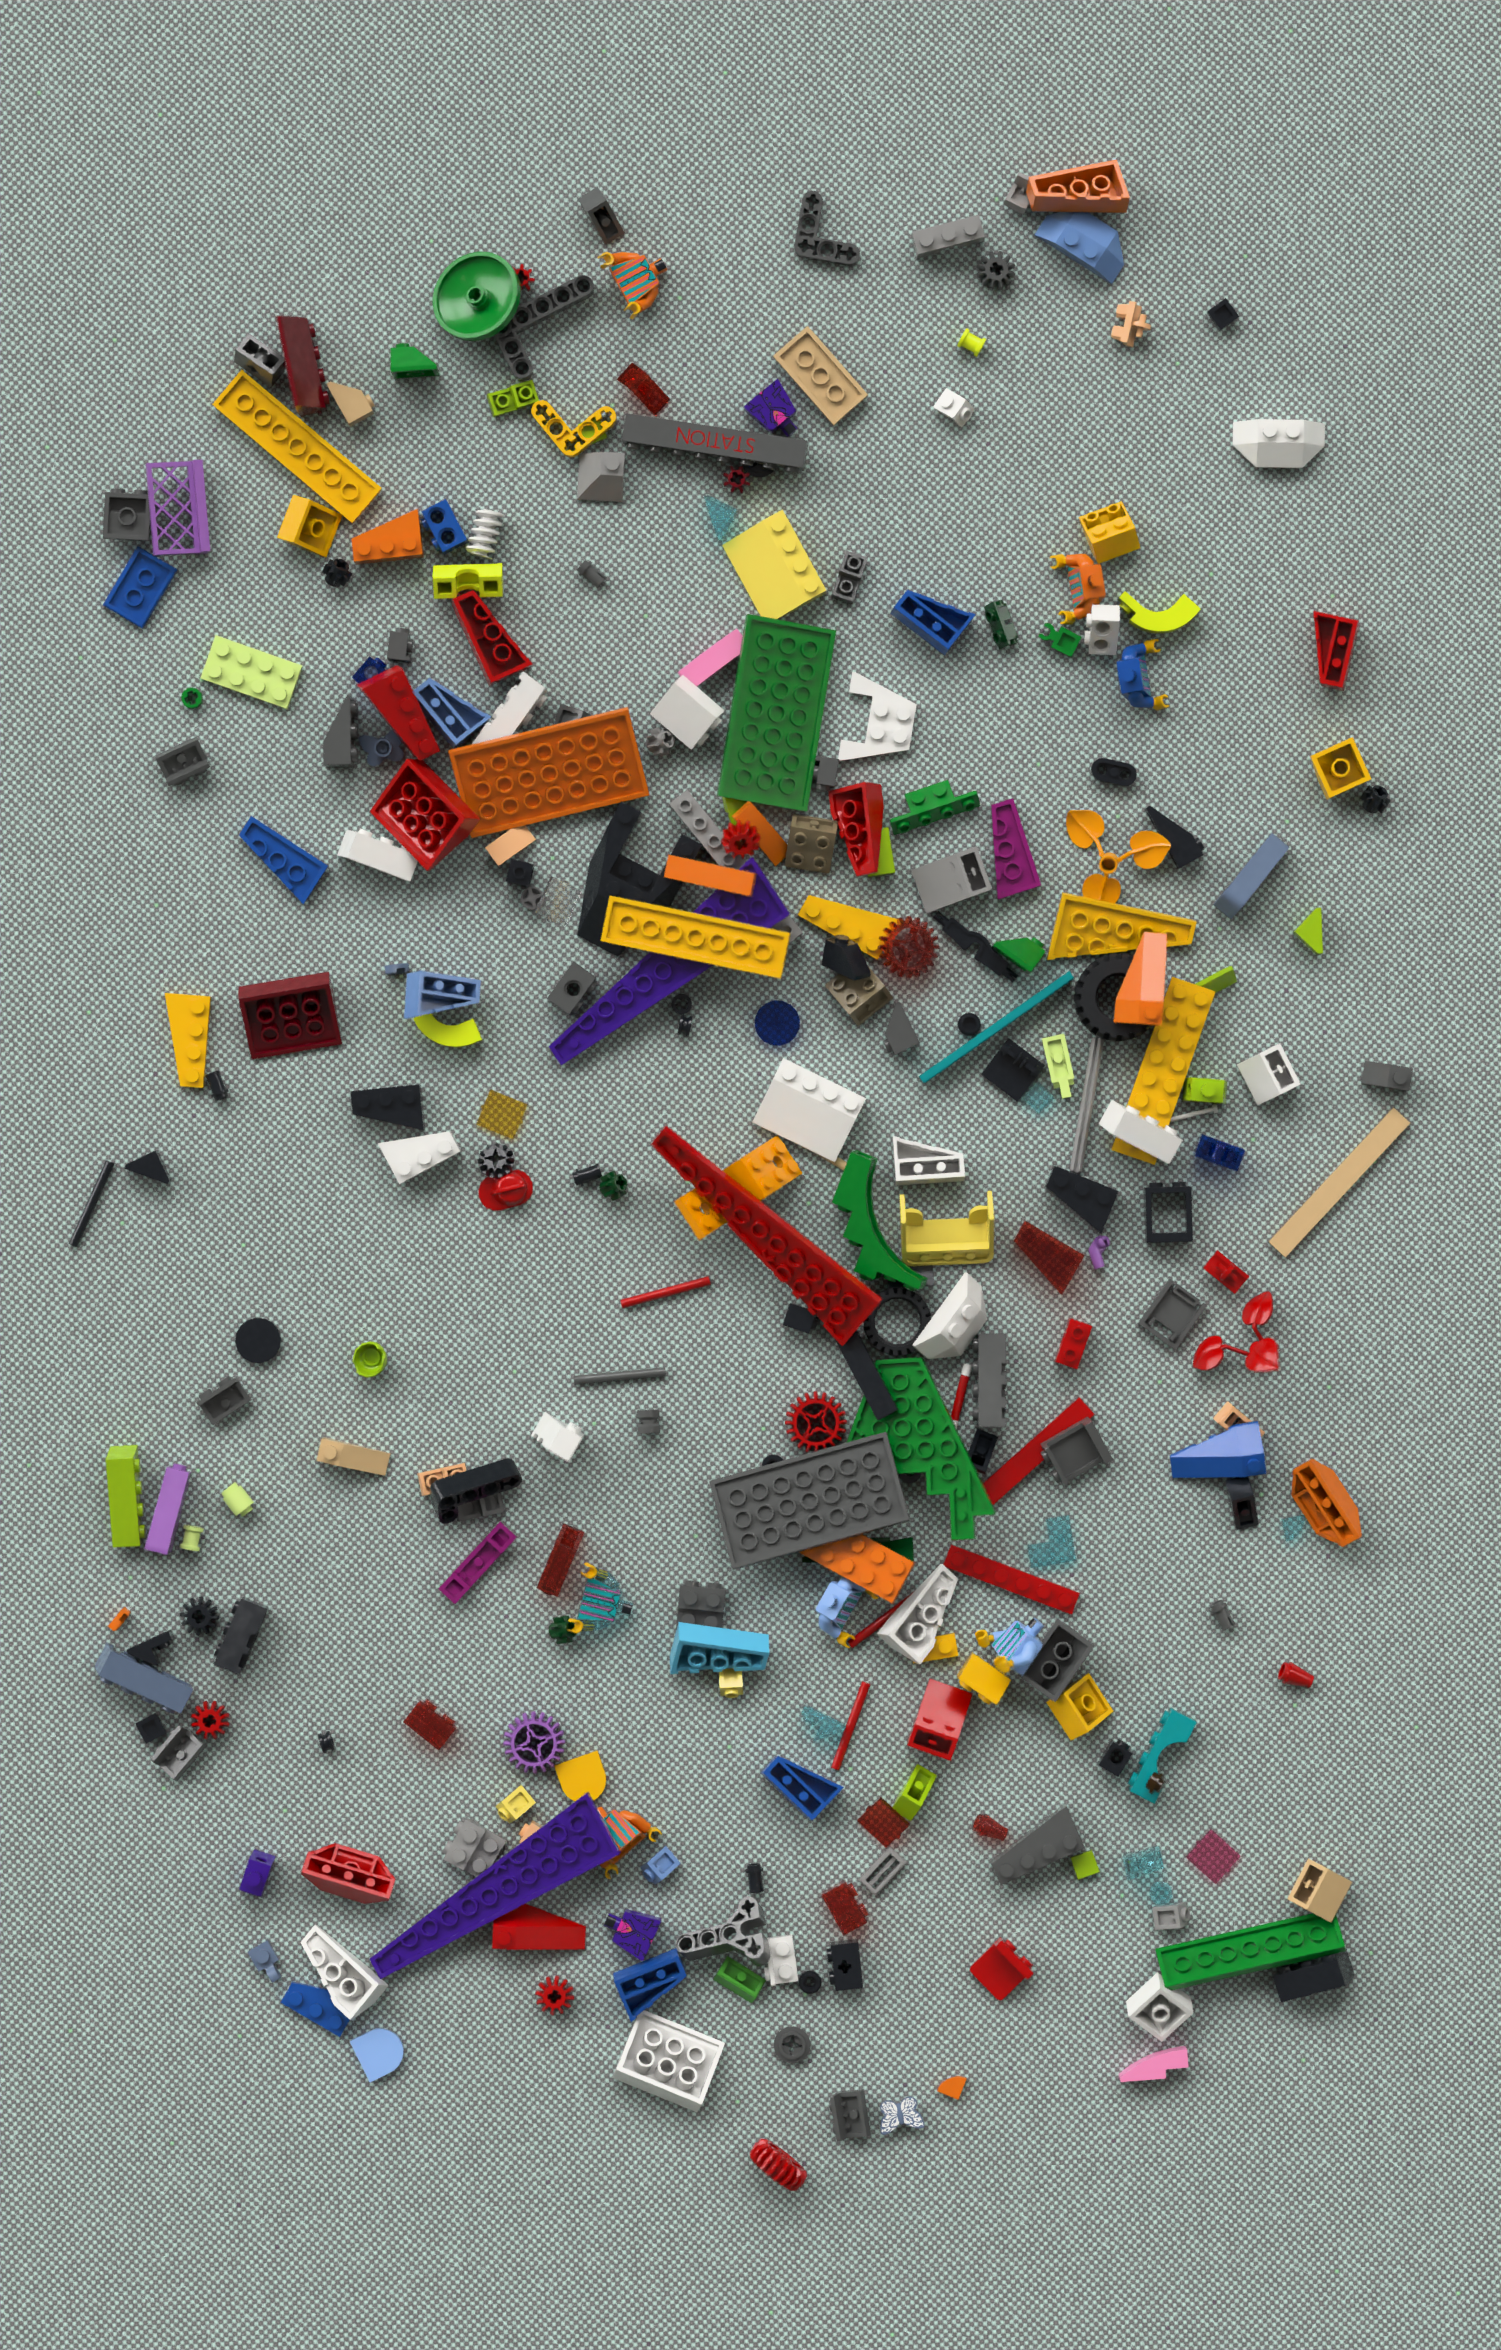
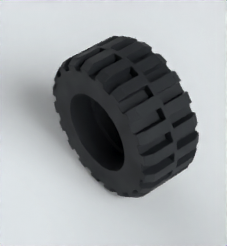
(1086, 999)

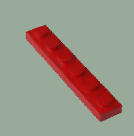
(1011, 1579)

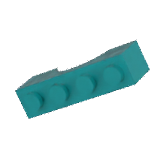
(1174, 1728)

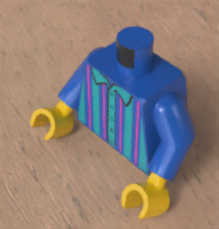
(1134, 676)

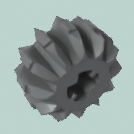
(1000, 264)

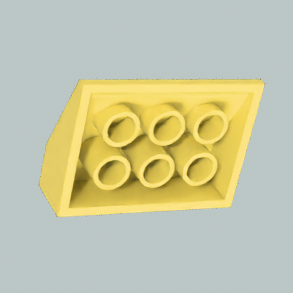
(774, 567)

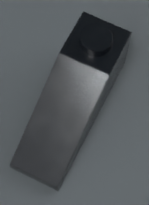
(1183, 845)

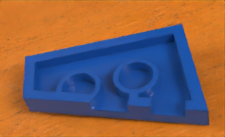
(315, 2005)

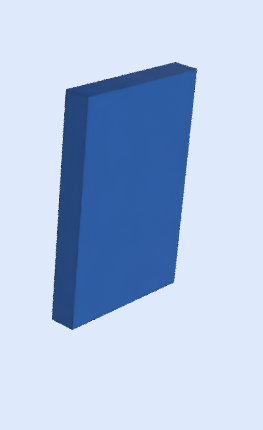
(140, 587)

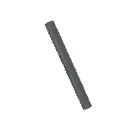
(619, 1376)

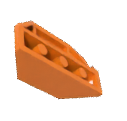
(1325, 1503)

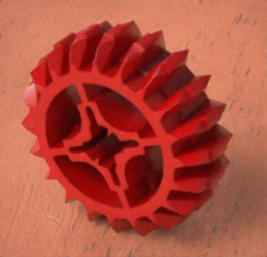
(800, 1411)
(778, 2164)

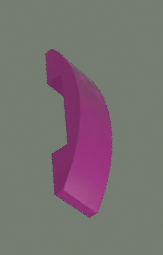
(477, 1562)

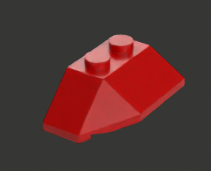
(349, 1873)

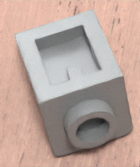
(1171, 1916)

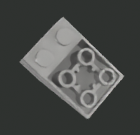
(951, 879)

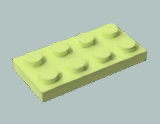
(251, 672)

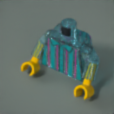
(599, 1601)

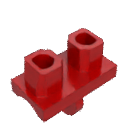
(1225, 1272)

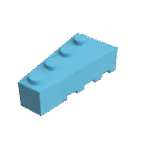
(717, 1649)

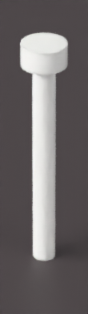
(1212, 1109)

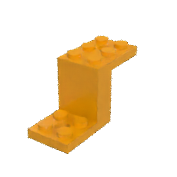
(754, 1173)

